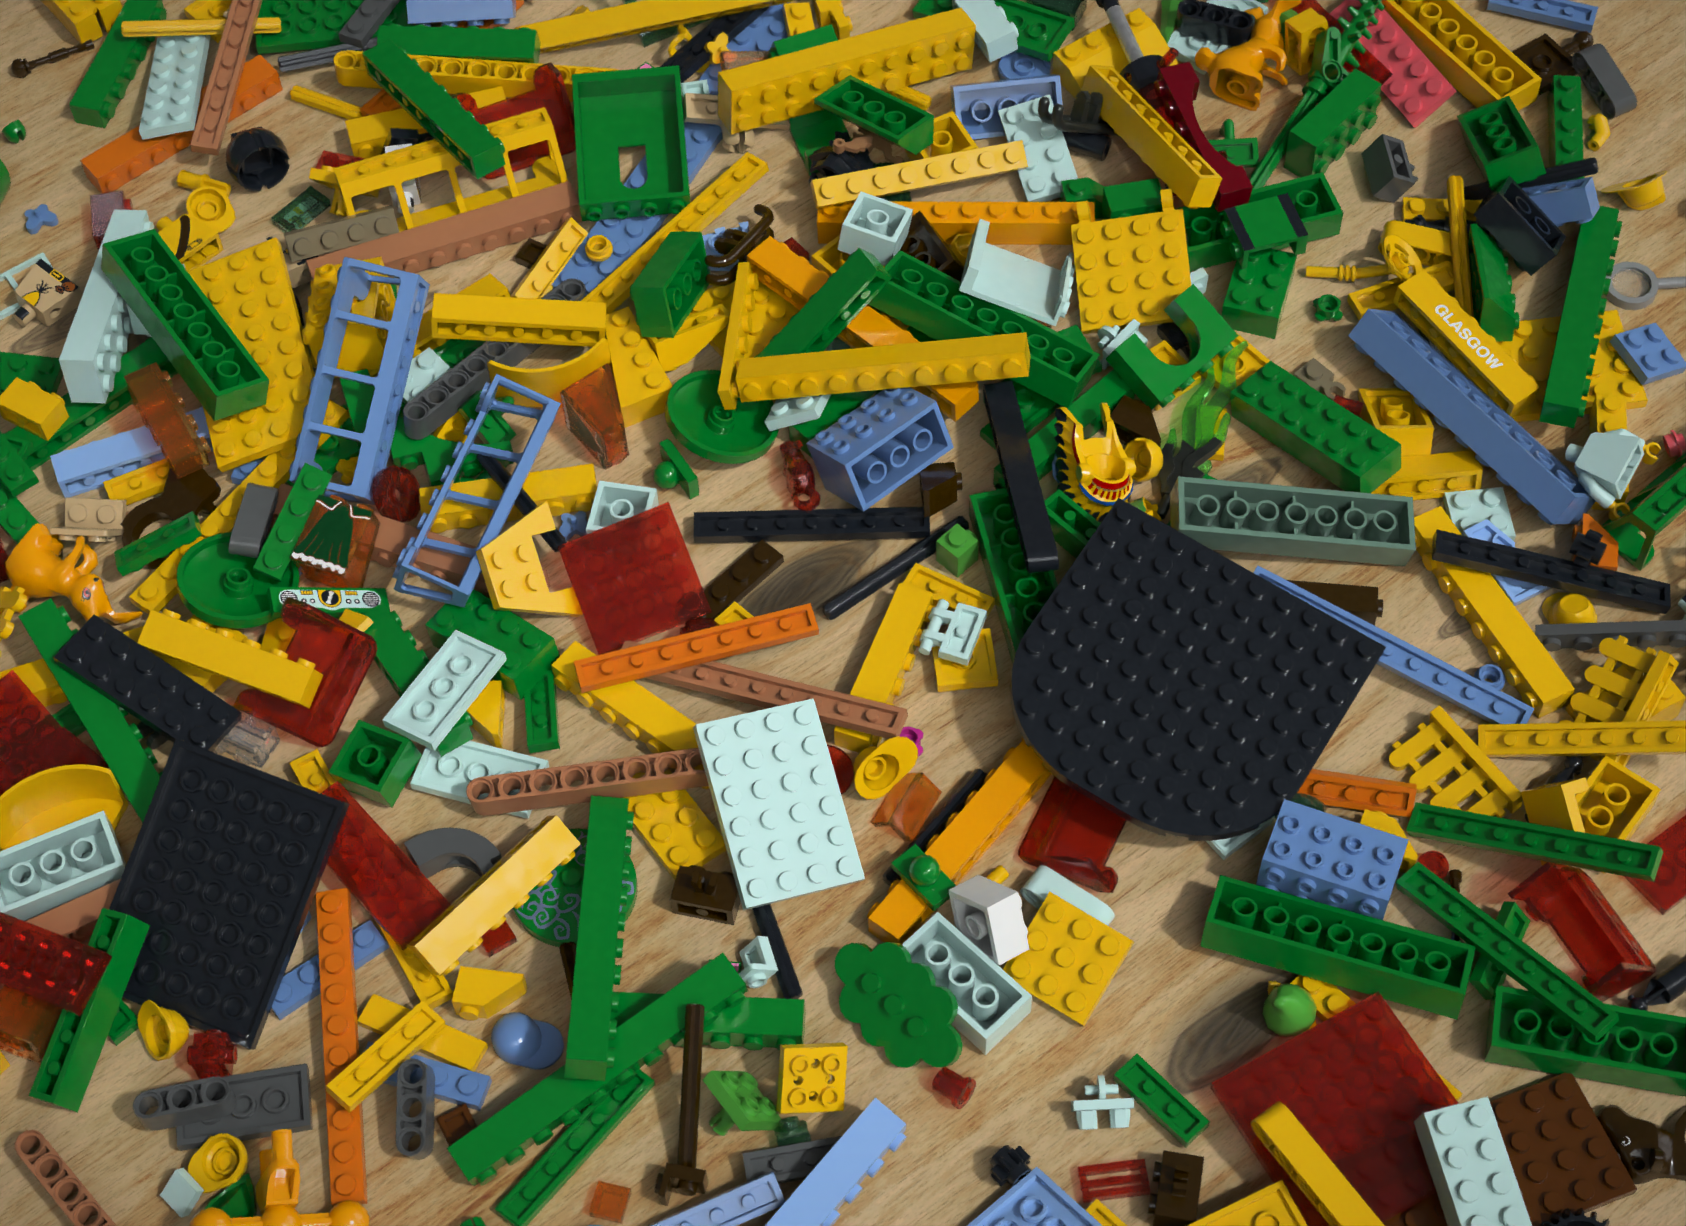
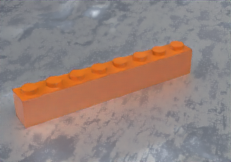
(131, 156)

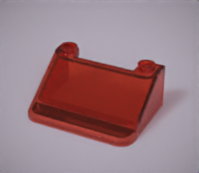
(548, 93)
(339, 654)
(1073, 838)

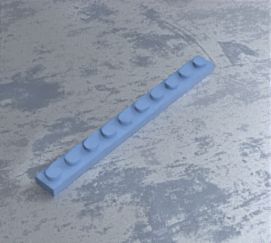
(1420, 666)

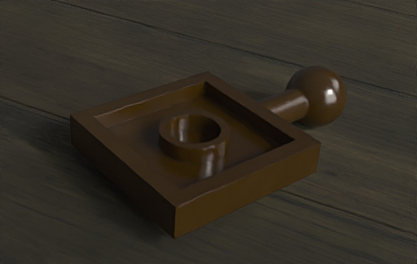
(1550, 59)

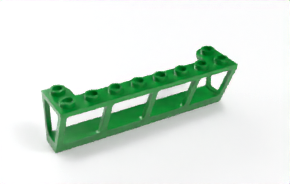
(1650, 513)

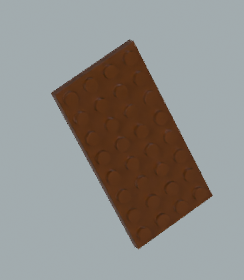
(1555, 1153)

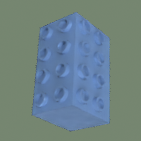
(880, 445)
(1331, 860)

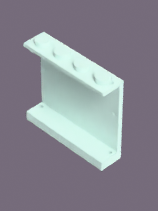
(1016, 280)

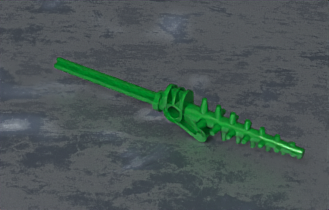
(1329, 56)

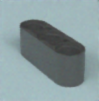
(1604, 81)
(253, 520)
(170, 1097)
(424, 1122)

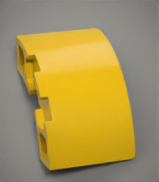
(553, 379)
(57, 799)

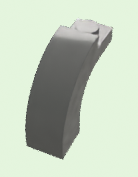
(451, 848)

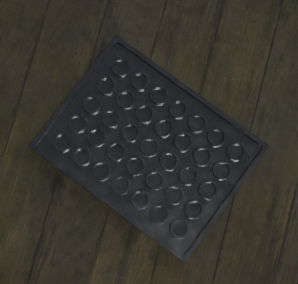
(224, 886)

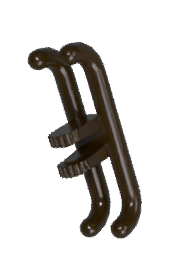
(737, 246)

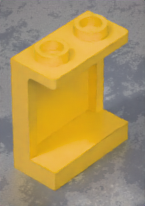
(1555, 805)

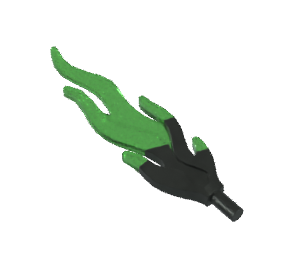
(1198, 434)

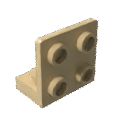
(92, 518)

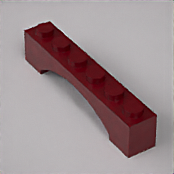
(1178, 88)

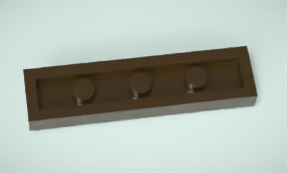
(742, 577)

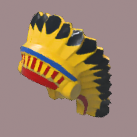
(1092, 469)

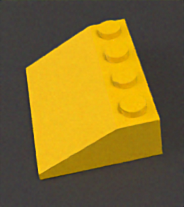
(1104, 49)

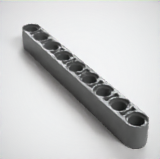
(451, 390)

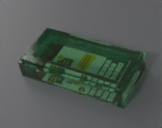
(301, 210)

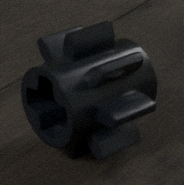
(1588, 548)
(1010, 1165)

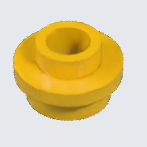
(598, 248)

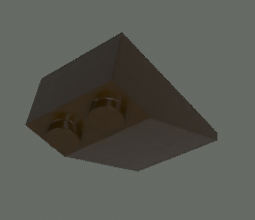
(929, 247)

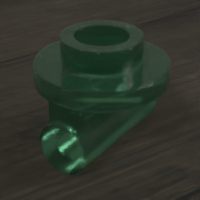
(791, 1131)

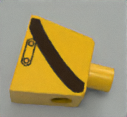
(190, 240)

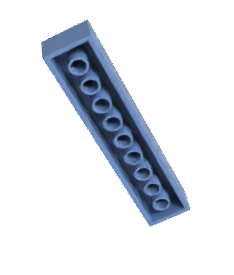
(1472, 417)

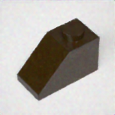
(1134, 420)
(939, 487)

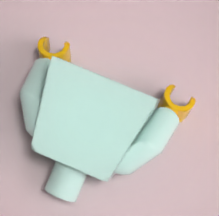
(1608, 465)

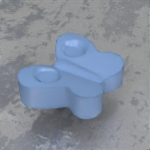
(40, 217)
(573, 524)

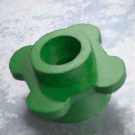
(1328, 302)

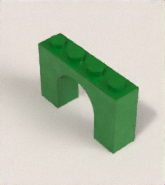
(1207, 337)

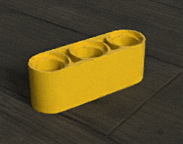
(1430, 244)

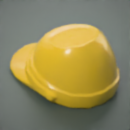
(211, 208)
(1568, 608)
(162, 1030)
(219, 1162)

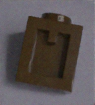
(683, 1178)

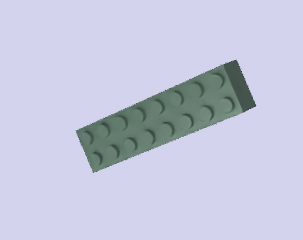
(1294, 521)

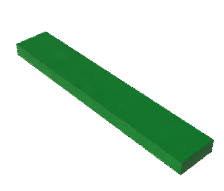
(571, 1151)

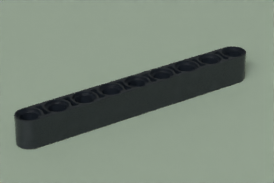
(1020, 478)

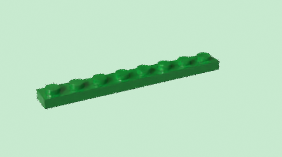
(1535, 841)
(1508, 952)

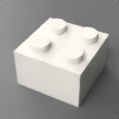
(990, 917)

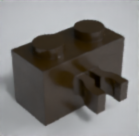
(705, 895)
(1178, 1189)

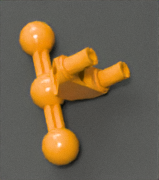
(278, 1195)

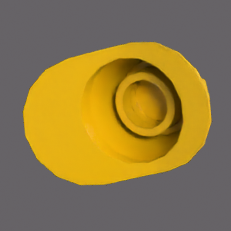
(1640, 193)
(883, 766)

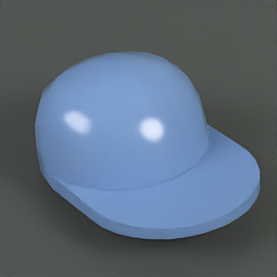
(526, 1041)

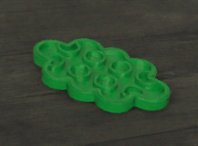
(898, 1004)

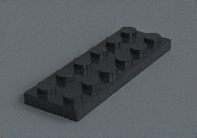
(146, 686)

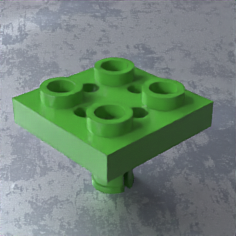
(741, 1103)

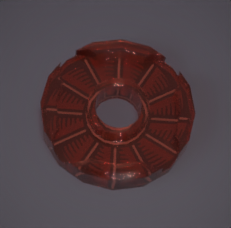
(385, 498)

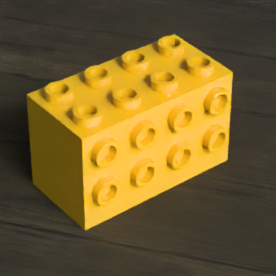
(361, 344)

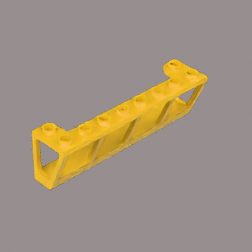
(432, 157)

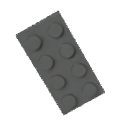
(264, 1104)

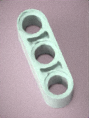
(1047, 880)

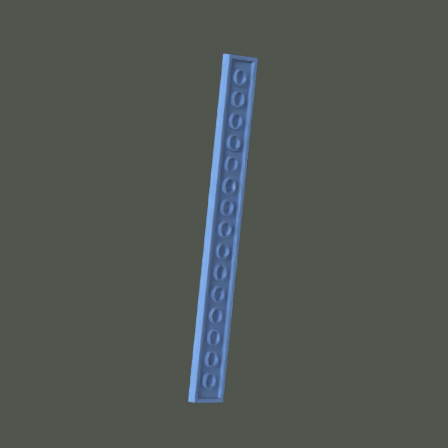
(701, 140)

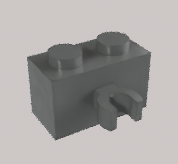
(1388, 168)

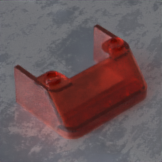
(1587, 927)

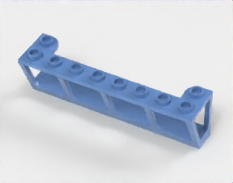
(389, 384)
(500, 507)

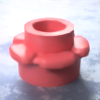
(1674, 444)

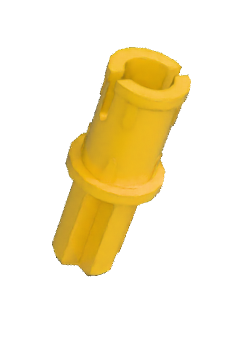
(193, 181)

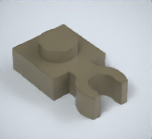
(1320, 378)

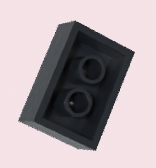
(1519, 226)

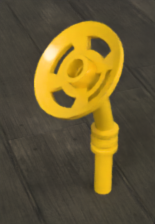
(1396, 264)

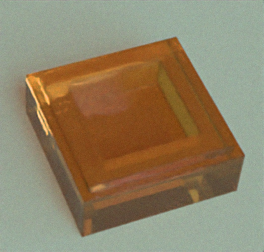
(610, 1202)

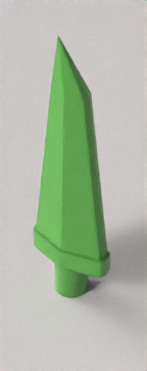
(1168, 17)

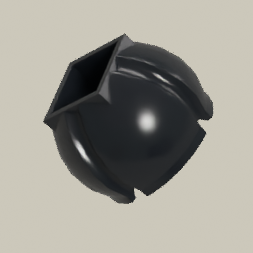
(253, 166)

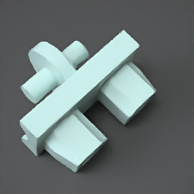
(1110, 338)
(1087, 1109)

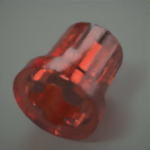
(954, 1087)

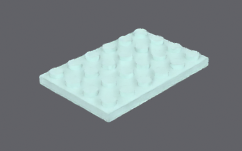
(778, 803)

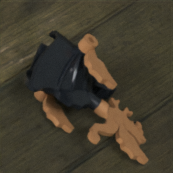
(849, 156)

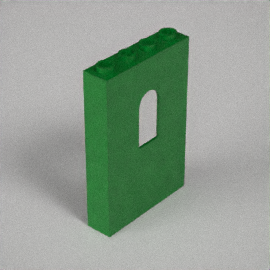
(630, 111)

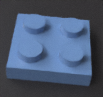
(1648, 353)

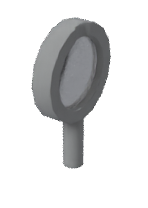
(1636, 286)

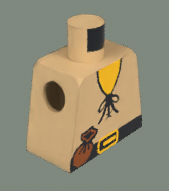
(45, 295)

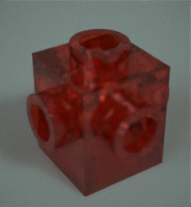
(212, 1054)

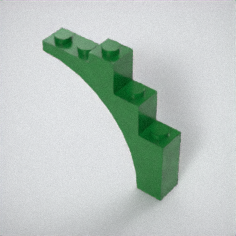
(408, 452)

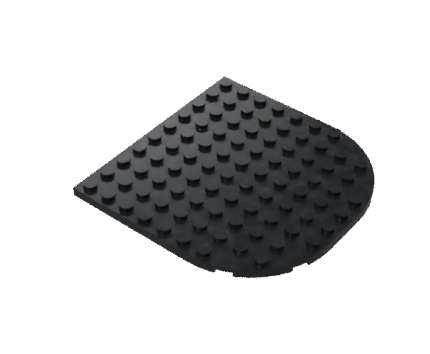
(1181, 682)

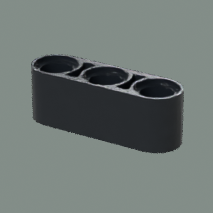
(1213, 22)

